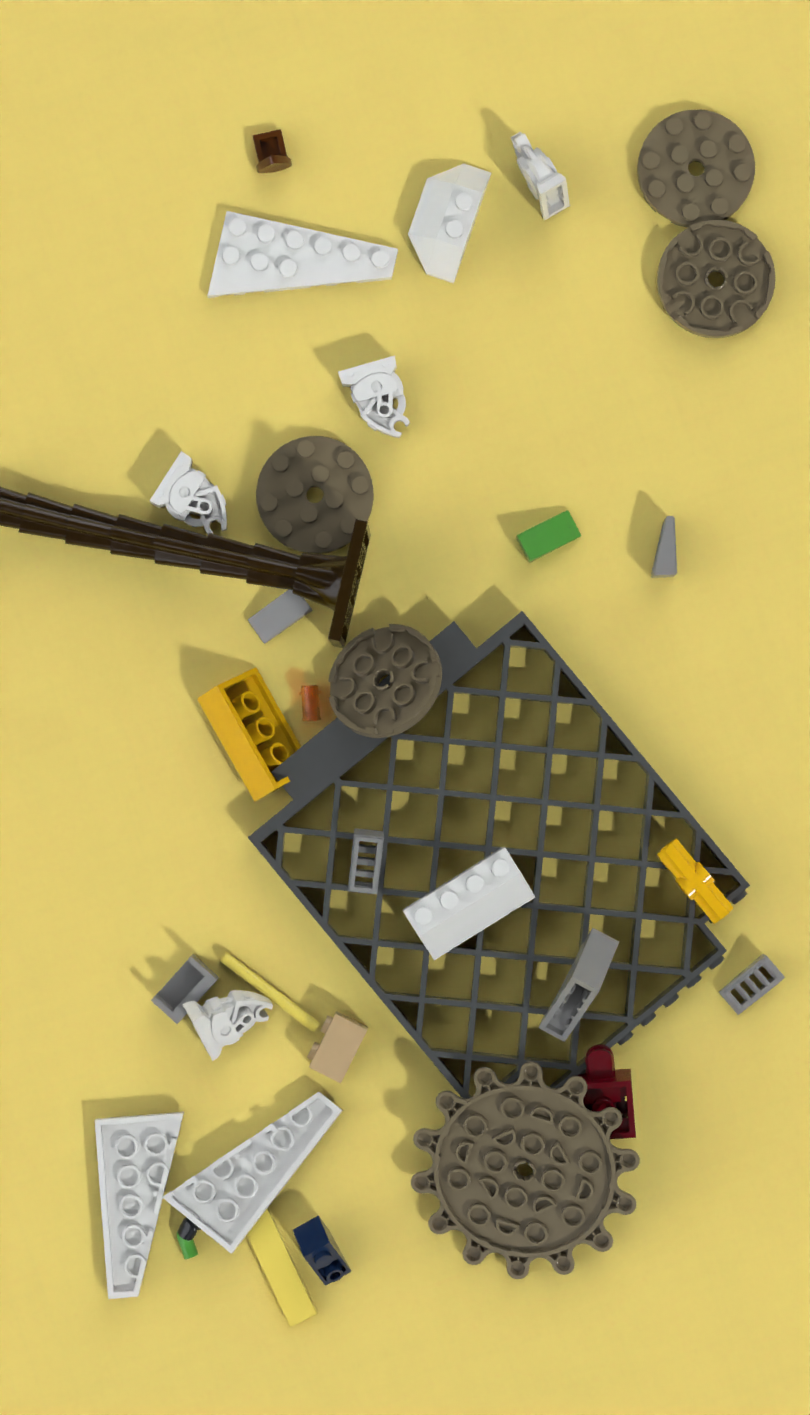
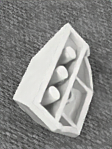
(447, 219)

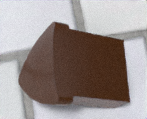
(271, 152)

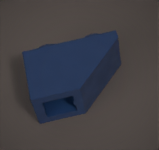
(321, 1250)

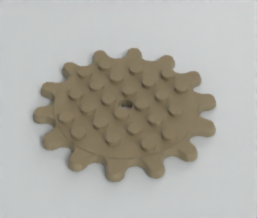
(515, 1213)

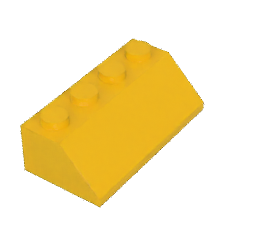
(251, 730)

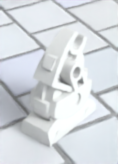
(541, 177)
(373, 391)
(189, 492)
(226, 1019)

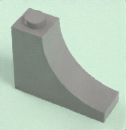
(580, 985)

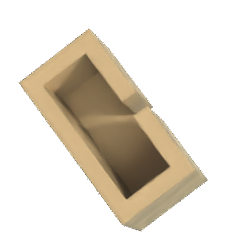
(337, 1047)

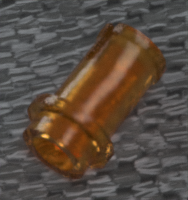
(310, 702)

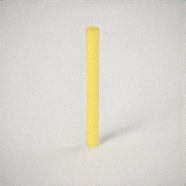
(270, 992)

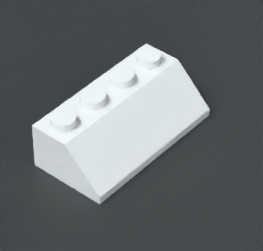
(468, 903)

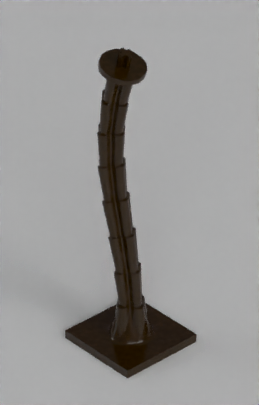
(316, 577)

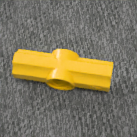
(695, 881)

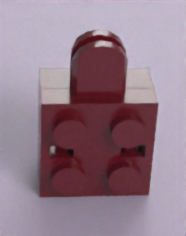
(608, 1089)

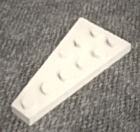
(280, 257)
(133, 1176)
(243, 1183)

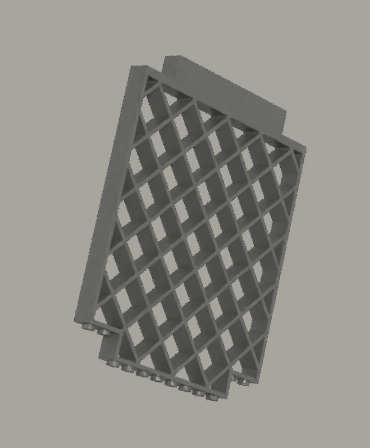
(339, 749)

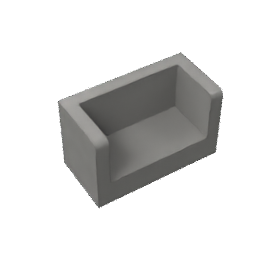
(185, 986)

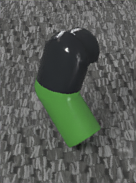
(185, 1238)

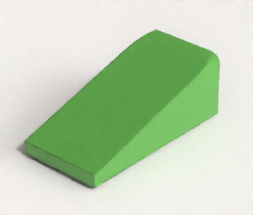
(548, 536)

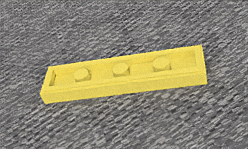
(281, 1270)

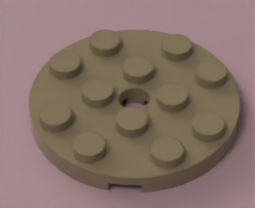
(699, 138)
(723, 249)
(284, 489)
(390, 708)

